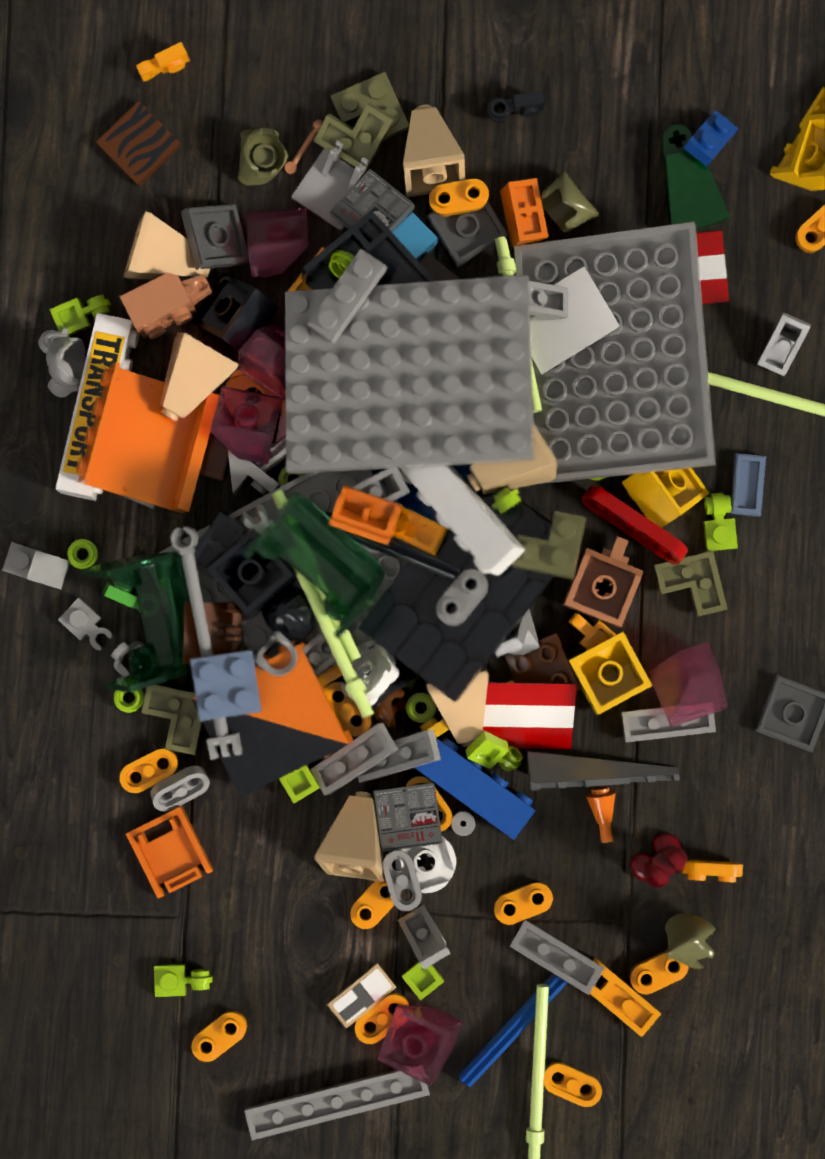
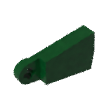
(689, 185)

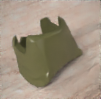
(260, 156)
(566, 203)
(688, 938)

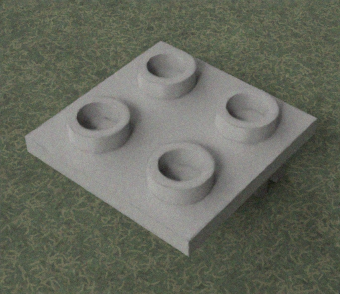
(328, 183)

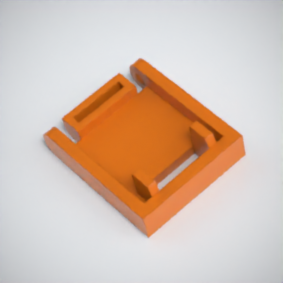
(171, 857)

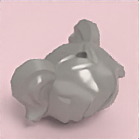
(65, 361)

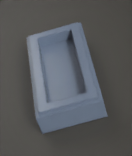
(747, 484)

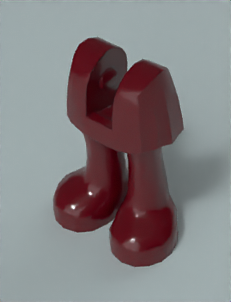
(666, 861)

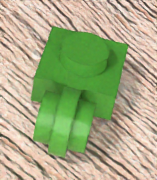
(121, 595)

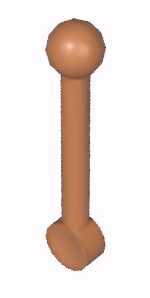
(290, 167)

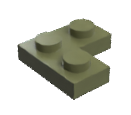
(377, 91)
(358, 141)
(558, 554)
(698, 574)
(184, 717)

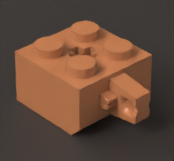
(164, 303)
(612, 568)

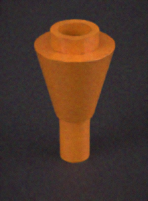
(602, 805)

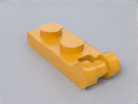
(625, 1002)

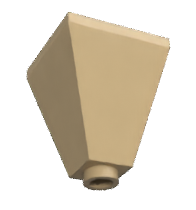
(430, 153)
(160, 251)
(192, 375)
(500, 475)
(466, 715)
(354, 842)

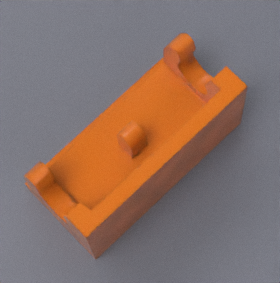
(523, 212)
(365, 515)

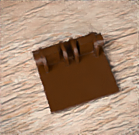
(224, 628)
(543, 665)

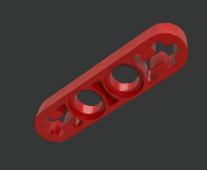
(634, 524)

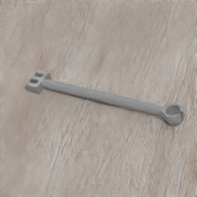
(187, 552)

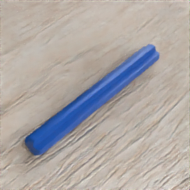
(507, 1034)

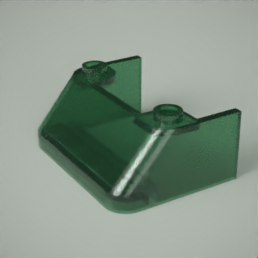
(323, 556)
(161, 599)

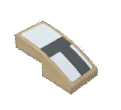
(361, 995)

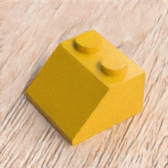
(665, 493)
(609, 673)

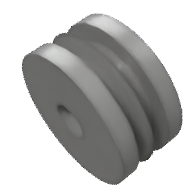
(463, 816)

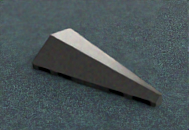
(565, 771)

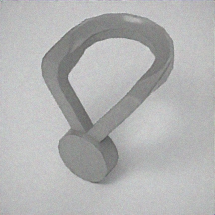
(268, 646)
(119, 653)

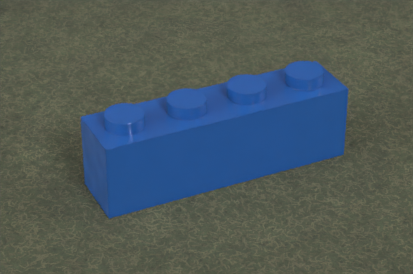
(478, 790)

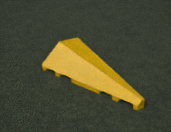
(806, 155)

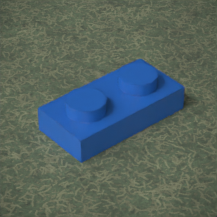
(711, 138)

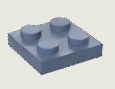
(225, 685)

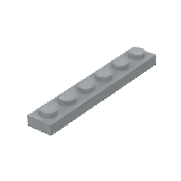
(333, 1103)

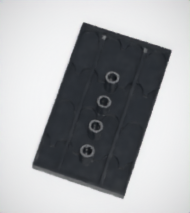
(448, 655)

